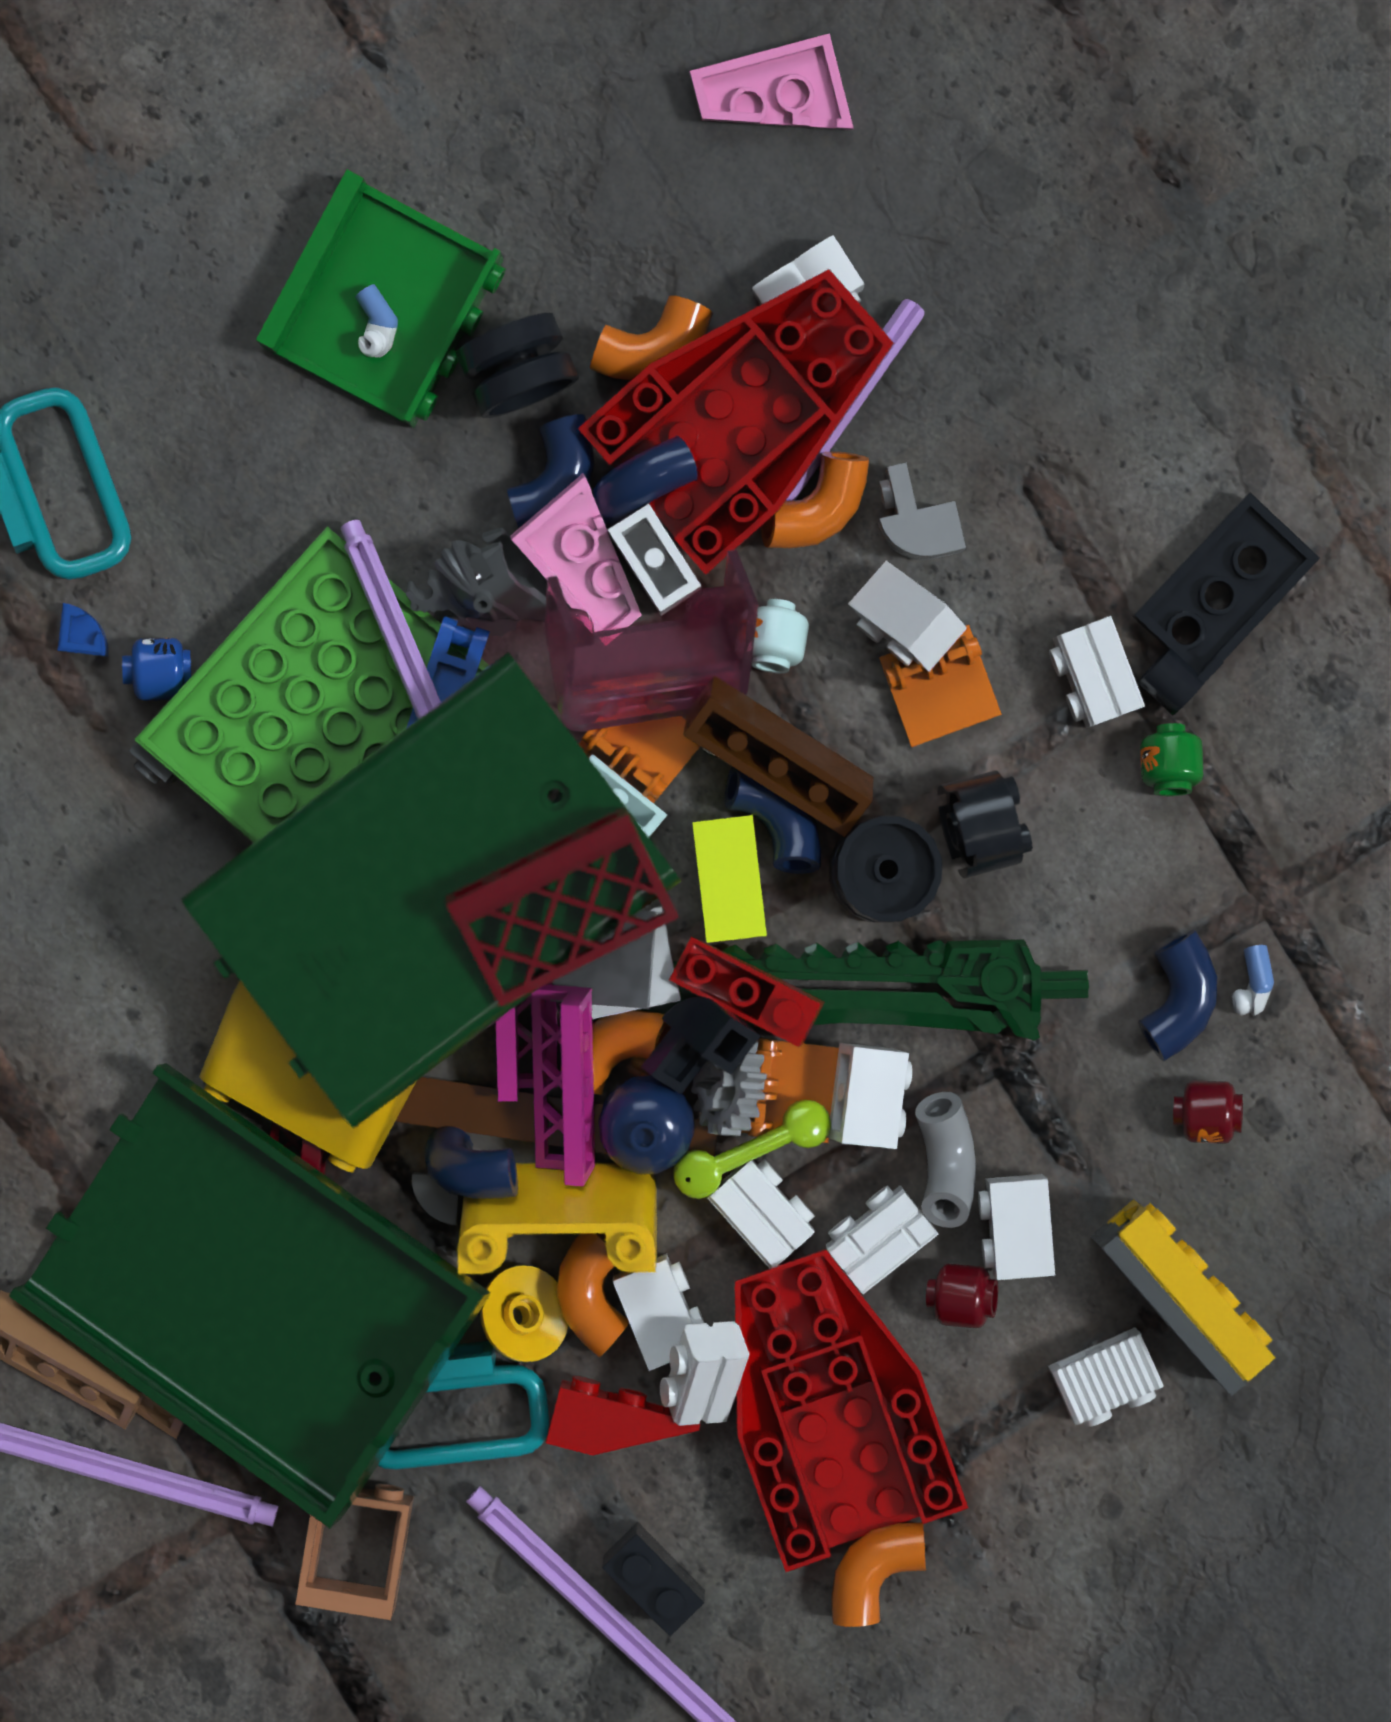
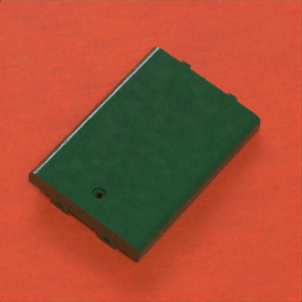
(345, 906)
(251, 1296)

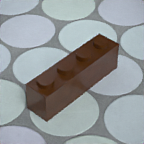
(779, 756)

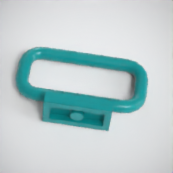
(18, 500)
(472, 1367)

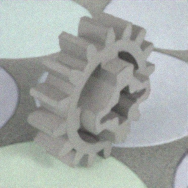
(730, 1099)

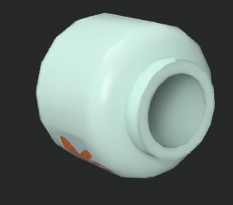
(779, 637)

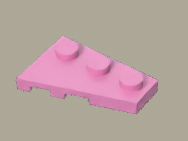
(776, 87)
(574, 545)

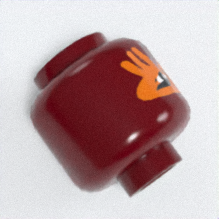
(1209, 1112)

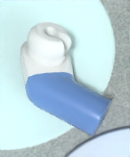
(381, 323)
(1260, 982)

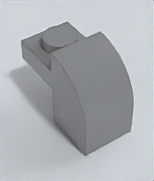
(921, 532)

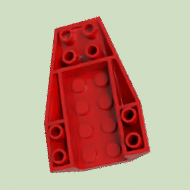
(749, 406)

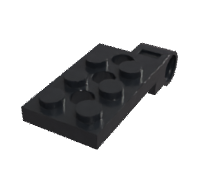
(1186, 668)

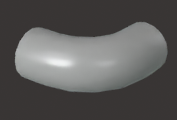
(949, 1158)

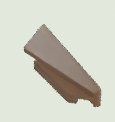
(63, 1366)

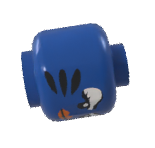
(156, 668)

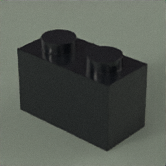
(653, 1579)

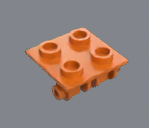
(946, 697)
(643, 752)
(792, 1076)

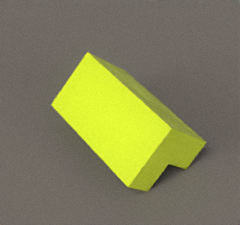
(729, 879)

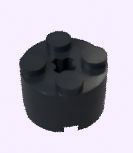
(983, 823)

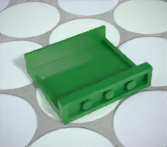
(423, 273)

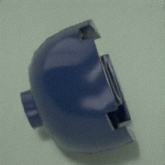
(646, 1125)

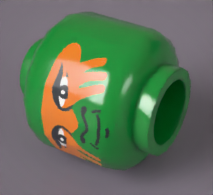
(1171, 760)

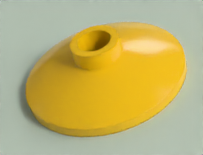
(542, 1318)

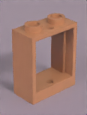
(350, 1596)

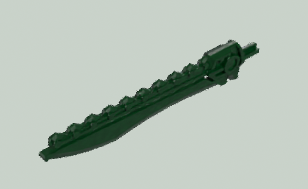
(968, 970)

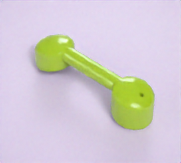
(804, 1124)

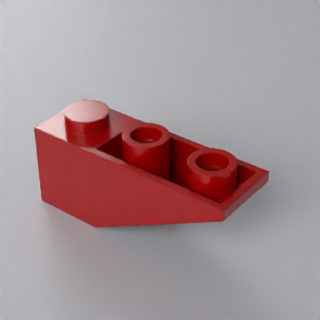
(747, 991)
(605, 1421)

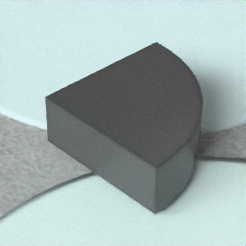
(435, 1199)

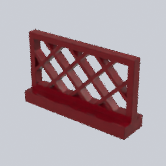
(541, 868)

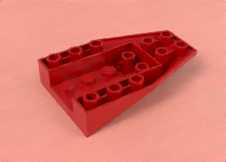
(833, 1414)

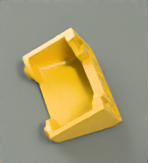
(253, 1069)
(609, 1203)

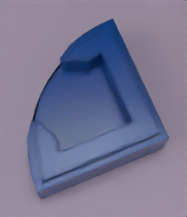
(81, 633)

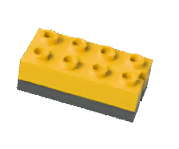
(1189, 1303)

